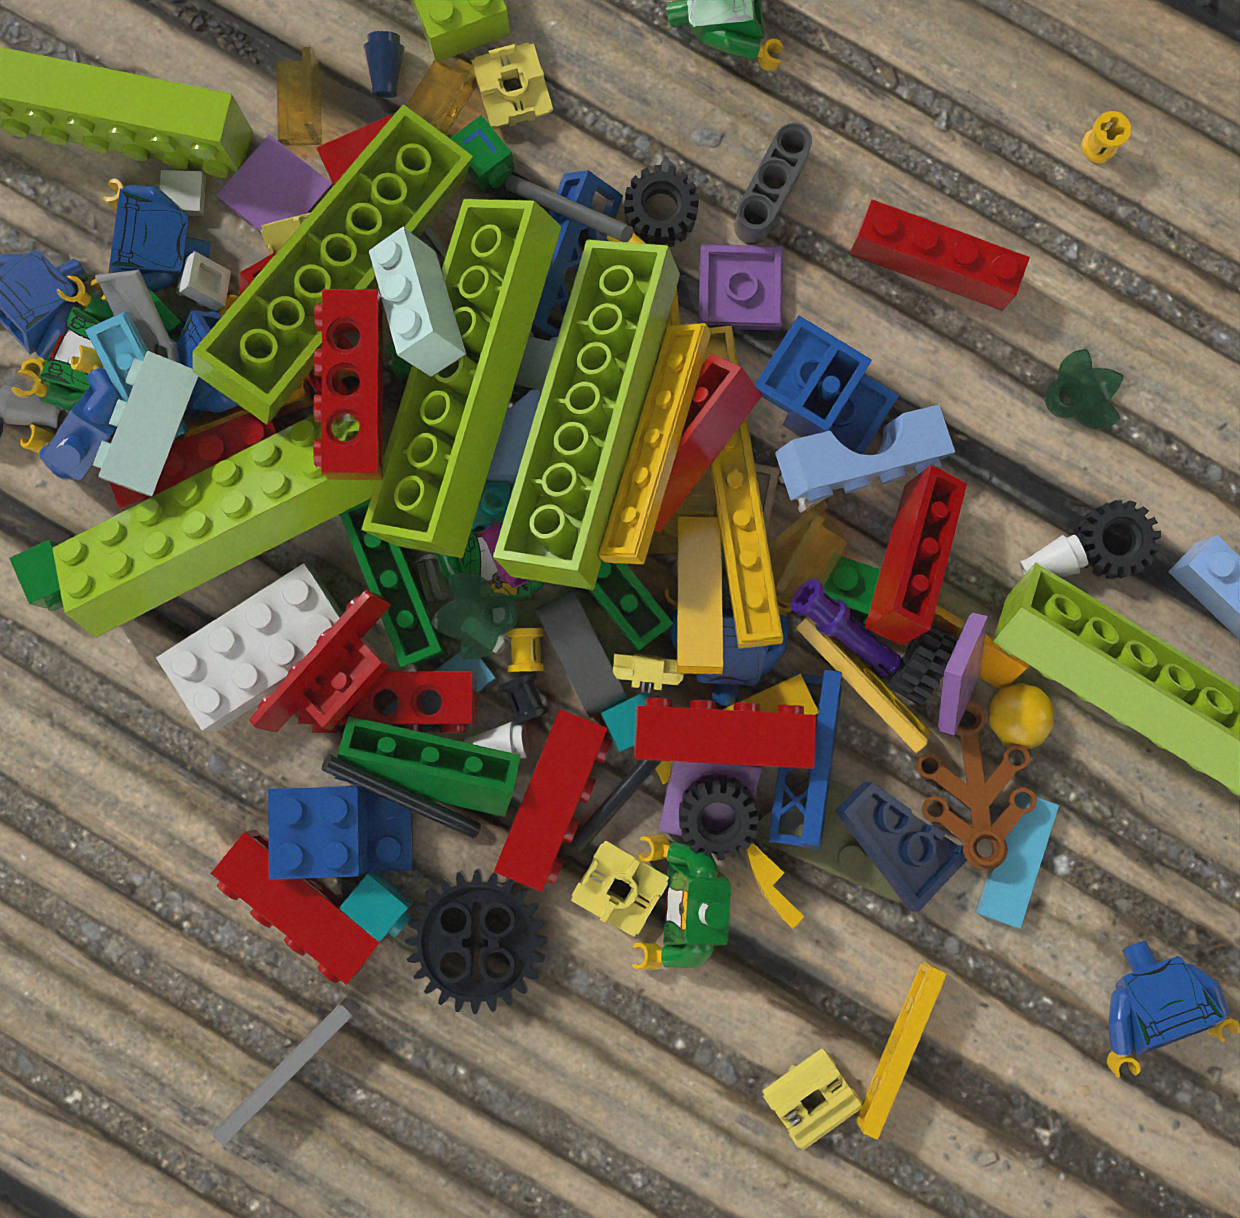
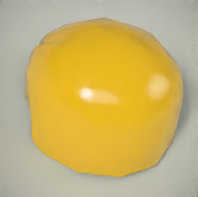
(1021, 715)

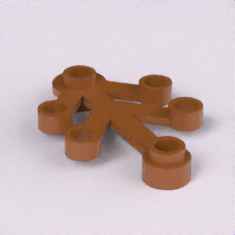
(978, 795)

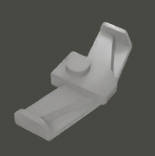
(129, 293)

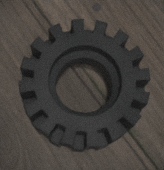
(661, 183)
(1141, 533)
(923, 665)
(722, 841)

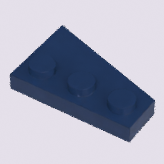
(902, 846)

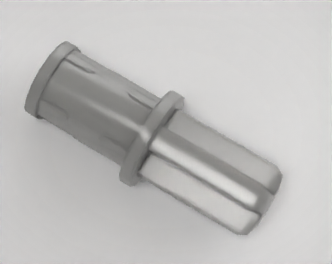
(430, 576)

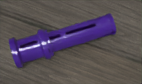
(834, 619)

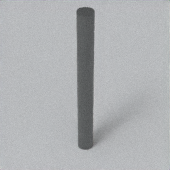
(569, 208)

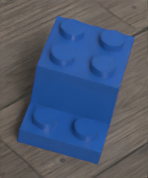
(825, 387)
(336, 833)

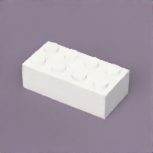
(250, 648)

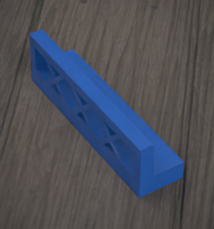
(581, 189)
(820, 776)

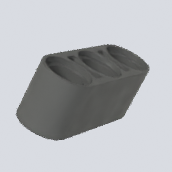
(778, 166)
(581, 654)

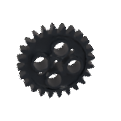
(438, 939)

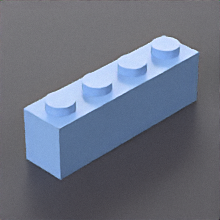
(1213, 577)

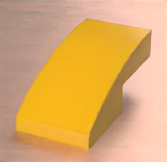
(766, 874)

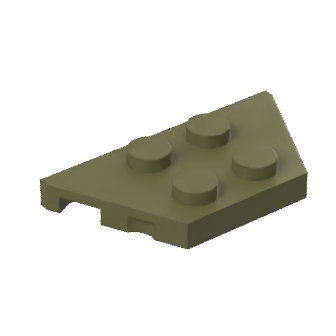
(839, 851)

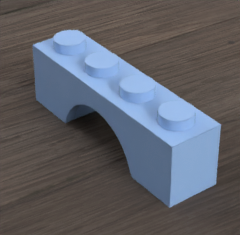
(821, 464)

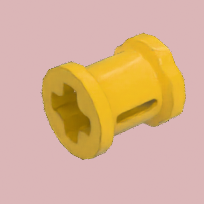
(1109, 138)
(525, 650)

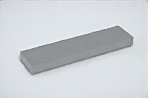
(285, 1070)

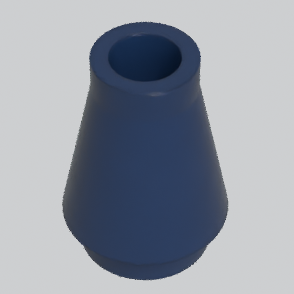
(384, 62)

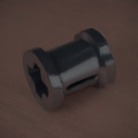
(524, 698)

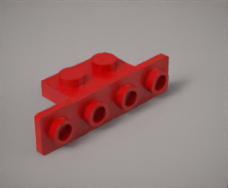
(332, 673)

